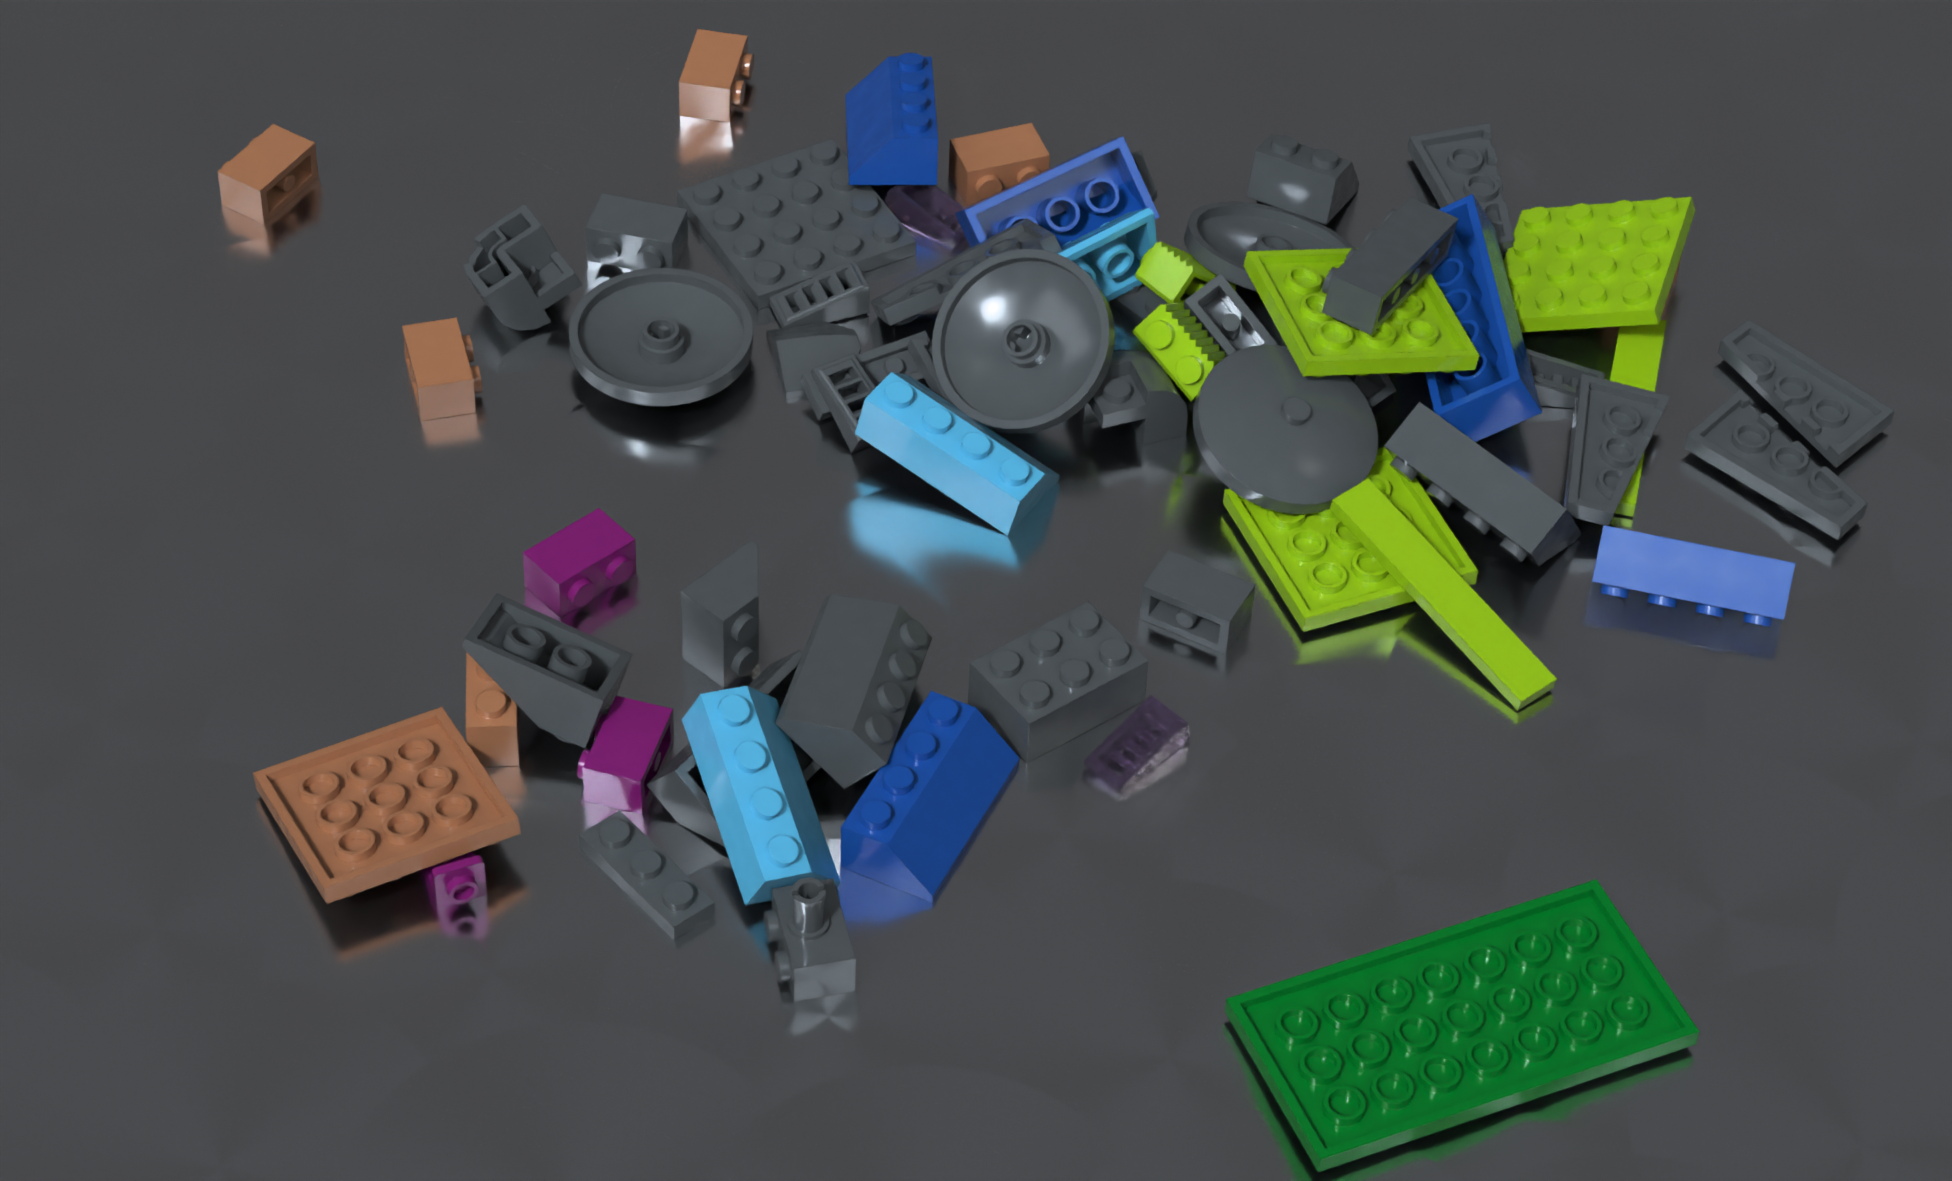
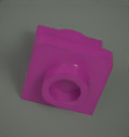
(456, 880)

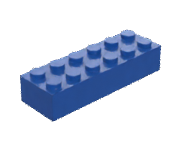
(1479, 293)

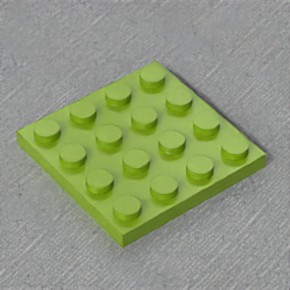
(1596, 263)
(1414, 338)
(1324, 568)

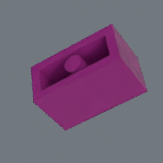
(579, 562)
(626, 754)

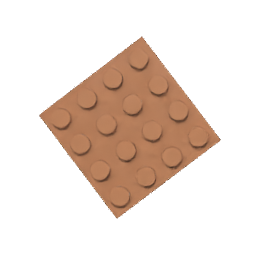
(385, 804)

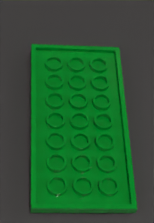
(1459, 1024)

